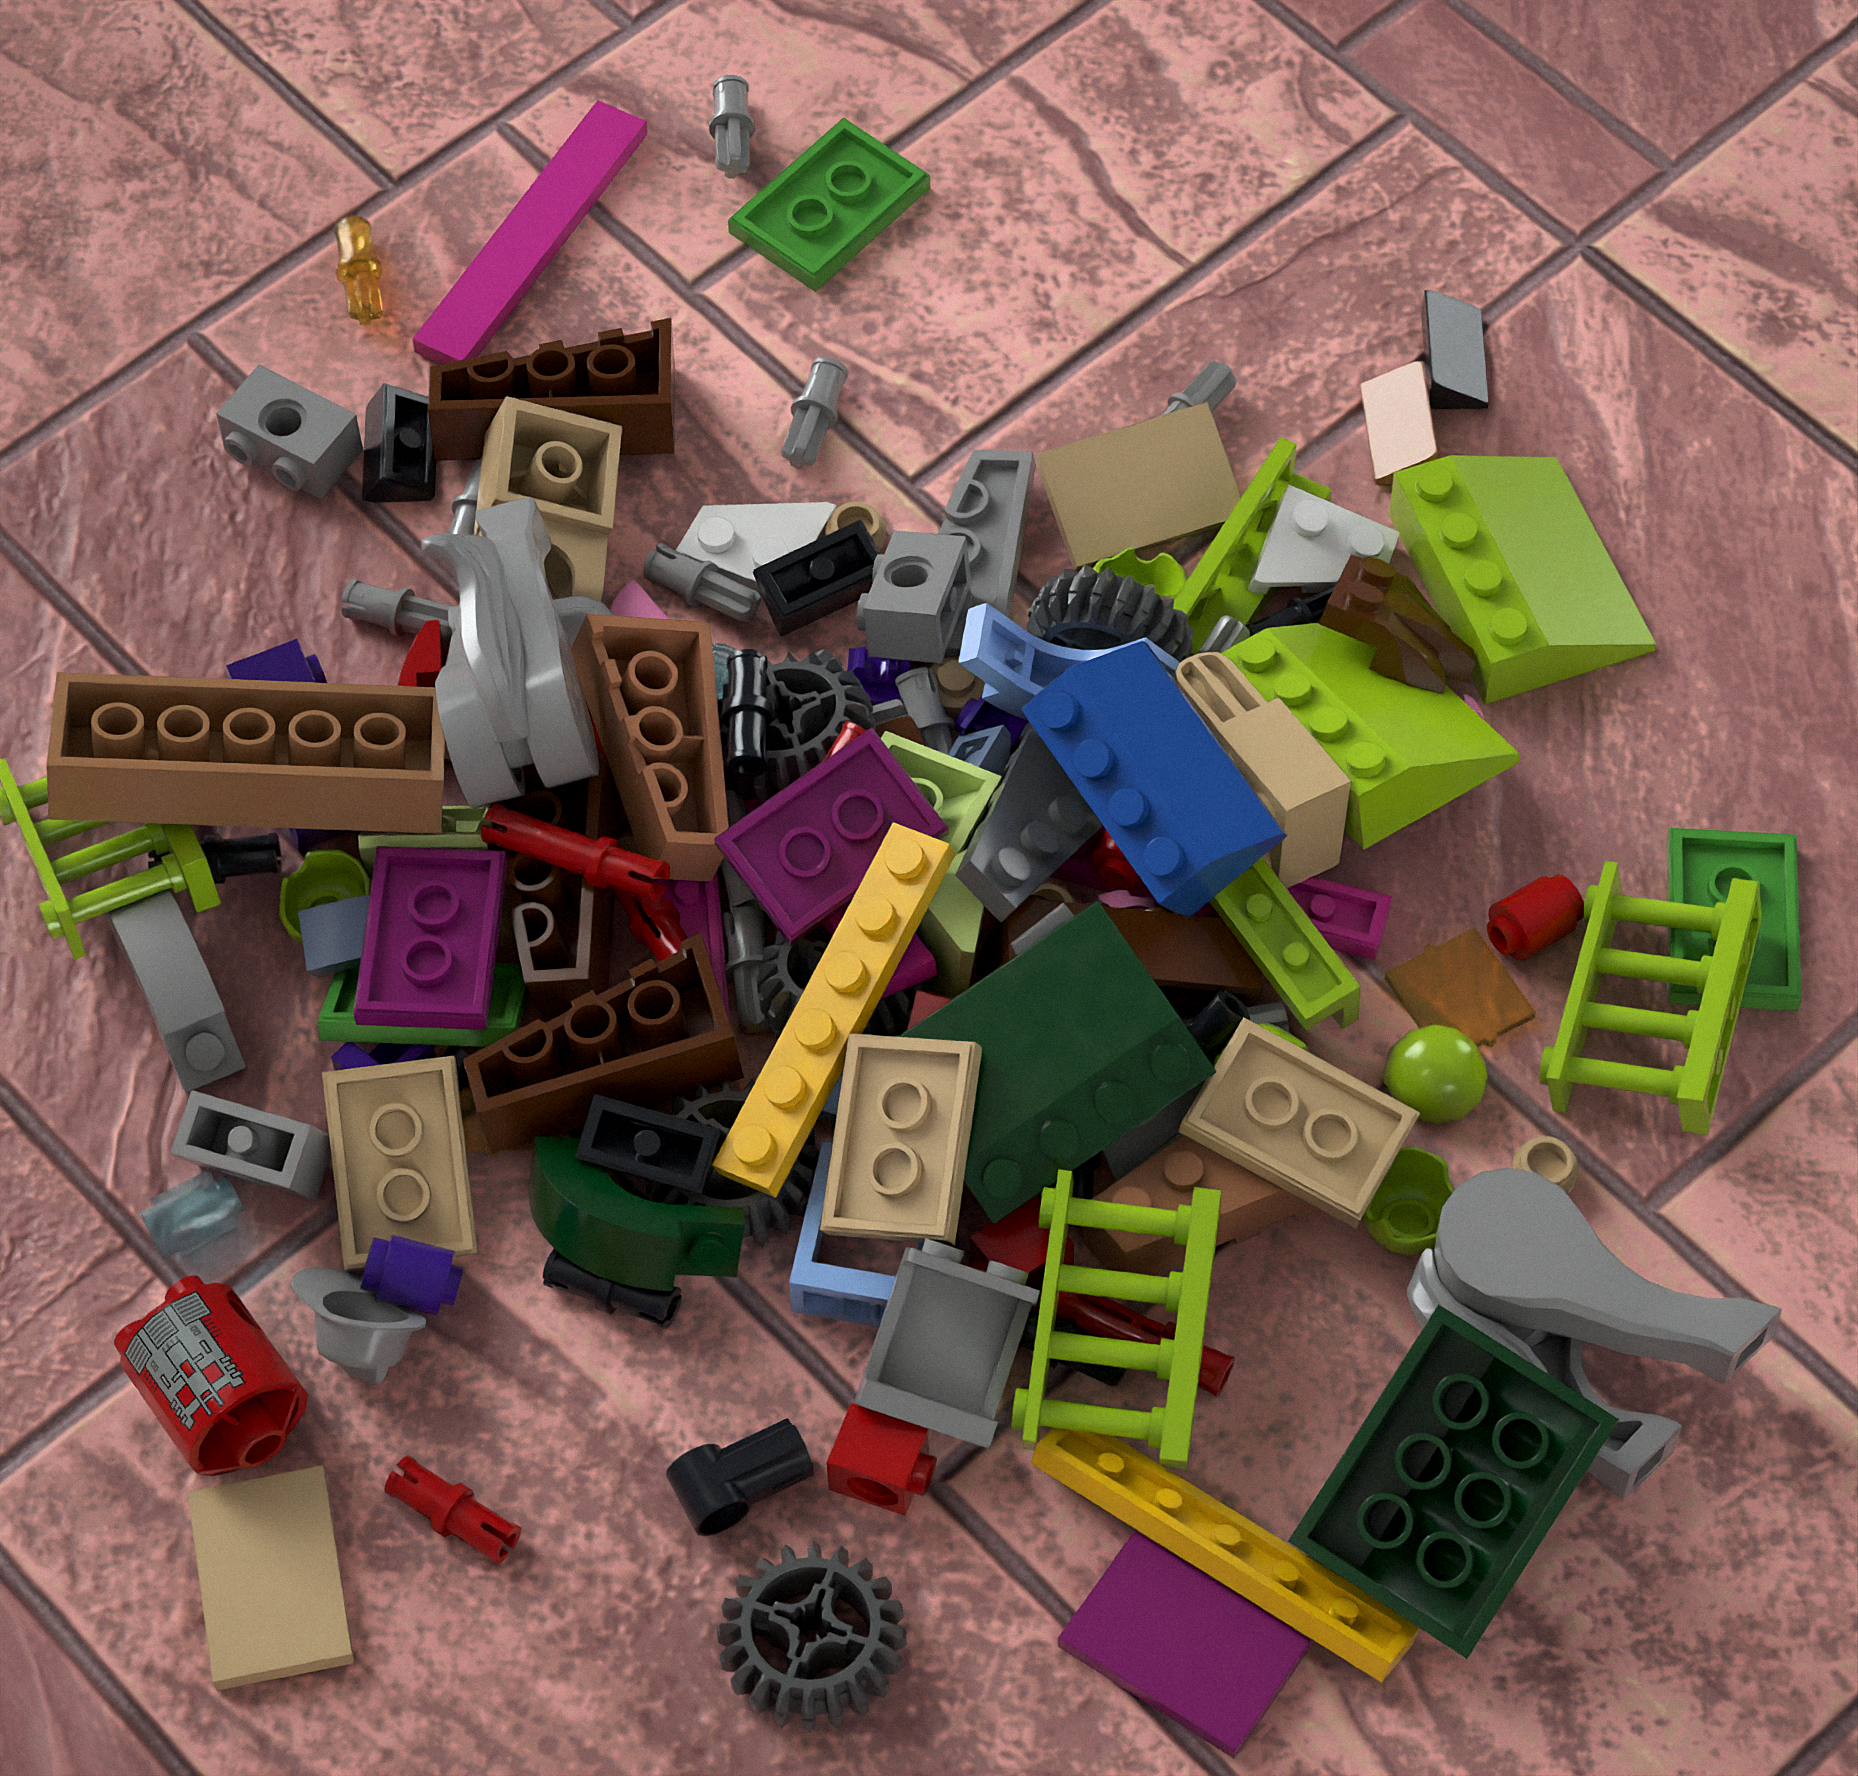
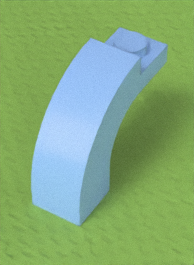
(1020, 664)

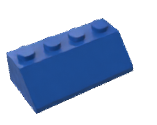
(1154, 775)

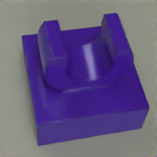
(877, 674)

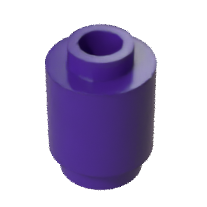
(411, 1274)

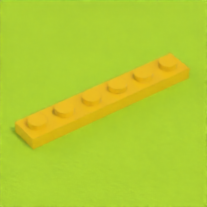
(832, 1006)
(1228, 1548)

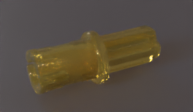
(358, 269)

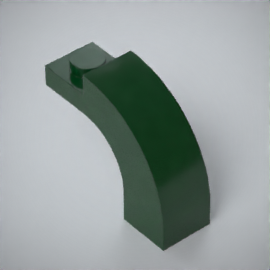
(623, 1234)

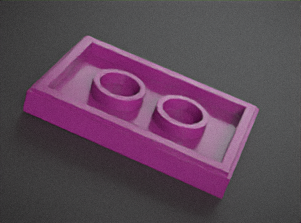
(820, 834)
(431, 938)
(1184, 1643)

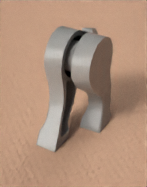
(509, 668)
(1541, 1281)

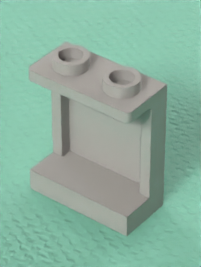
(947, 1343)

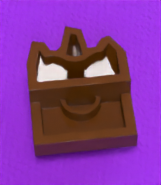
(1393, 616)

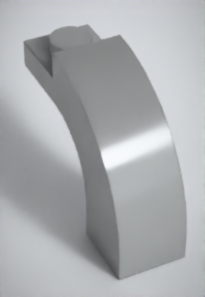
(177, 989)

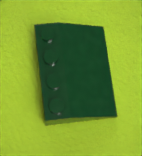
(1069, 1057)
(1453, 1481)

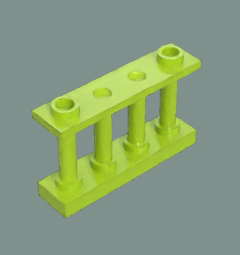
(181, 869)
(1703, 1032)
(1172, 1360)

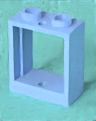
(832, 1289)

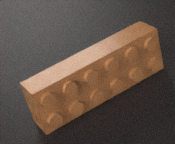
(245, 753)

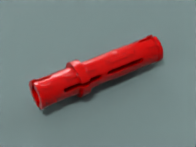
(599, 860)
(1112, 1320)

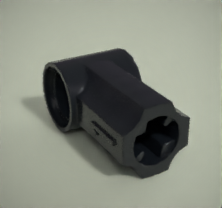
(723, 1483)

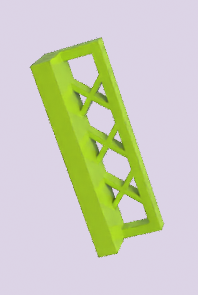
(1225, 570)
(1288, 948)

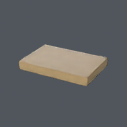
(1139, 485)
(1299, 1122)
(901, 1138)
(399, 1157)
(270, 1578)

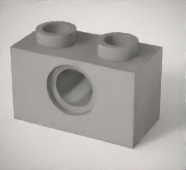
(289, 432)
(915, 596)
(253, 1145)

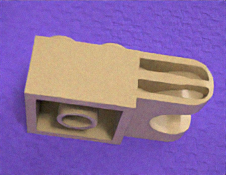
(571, 474)
(1278, 760)

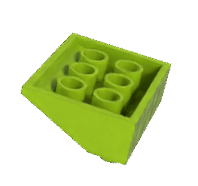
(1516, 570)
(1391, 739)

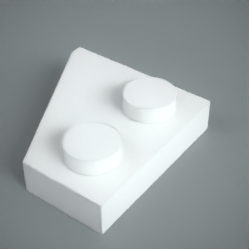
(752, 535)
(1313, 543)

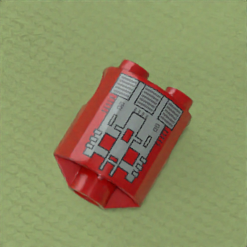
(212, 1378)

